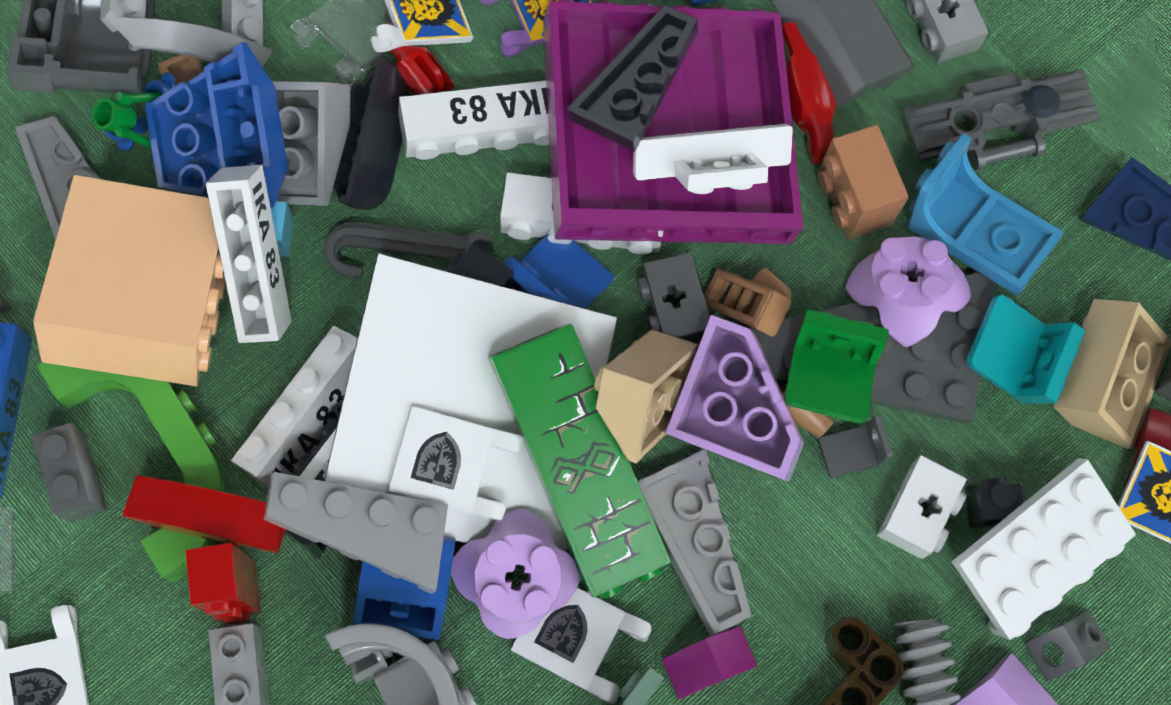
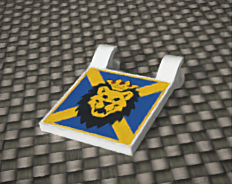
(422, 24)
(1148, 493)

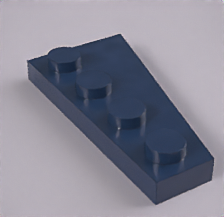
(1135, 209)

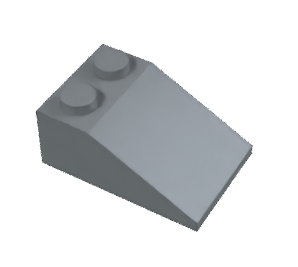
(314, 136)

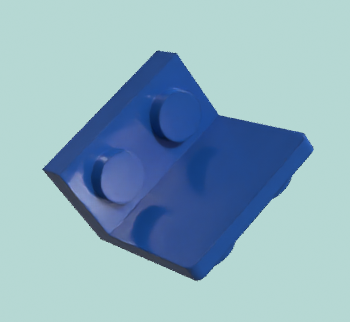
(560, 273)

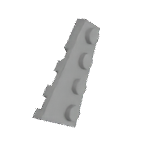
(52, 163)
(377, 527)

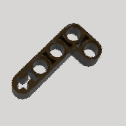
(858, 664)

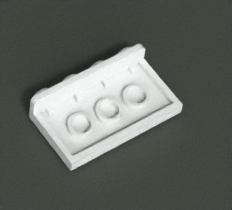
(1044, 549)

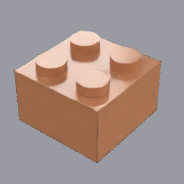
(862, 182)

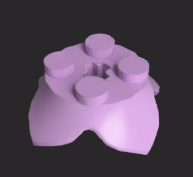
(904, 306)
(483, 563)

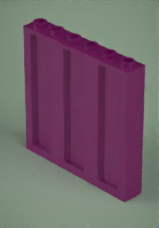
(726, 81)

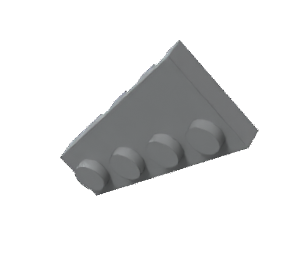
(697, 540)

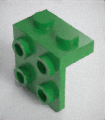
(834, 366)

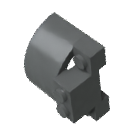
(74, 50)

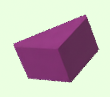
(709, 662)

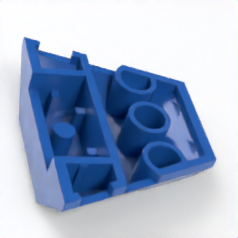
(216, 123)

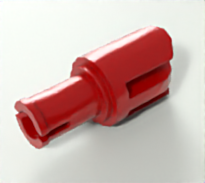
(421, 70)

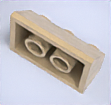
(1114, 371)
(643, 390)

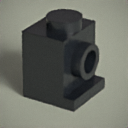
(991, 501)

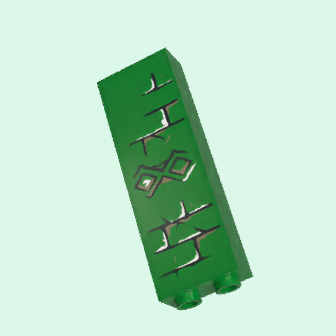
(580, 462)

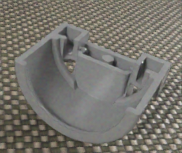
(416, 679)

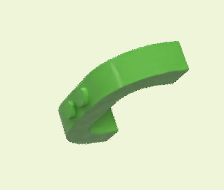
(185, 440)

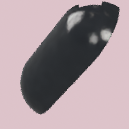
(372, 138)

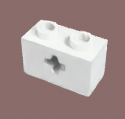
(905, 524)

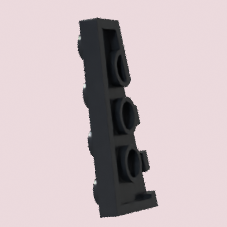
(635, 82)

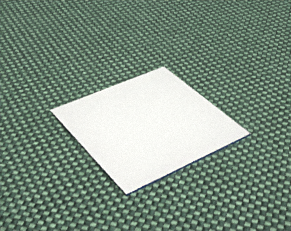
(429, 348)

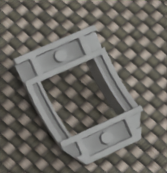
(240, 23)

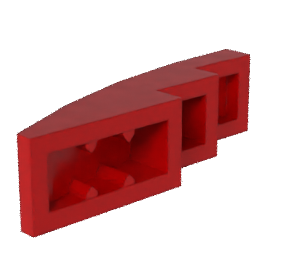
(202, 513)

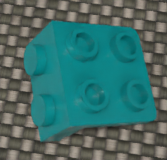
(1024, 353)

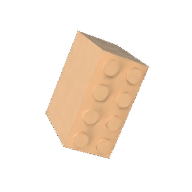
(132, 283)

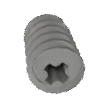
(926, 662)

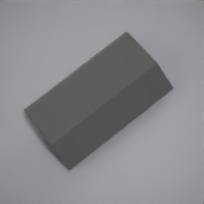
(850, 43)

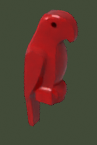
(809, 94)

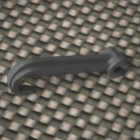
(397, 241)

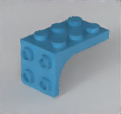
(979, 222)

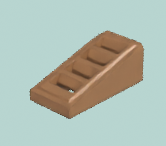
(767, 311)

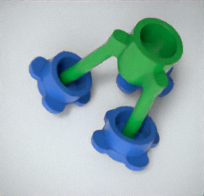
(119, 118)

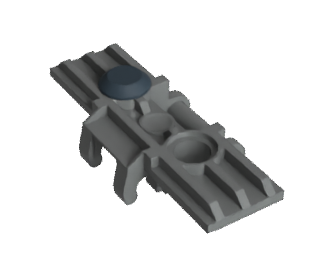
(1001, 102)

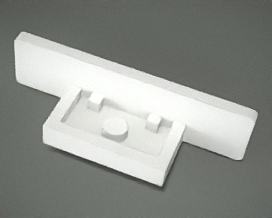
(715, 158)

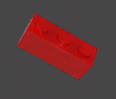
(223, 583)

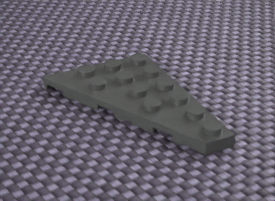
(919, 378)

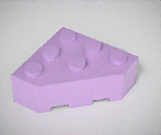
(736, 403)

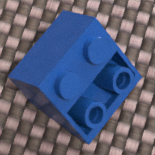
(400, 603)

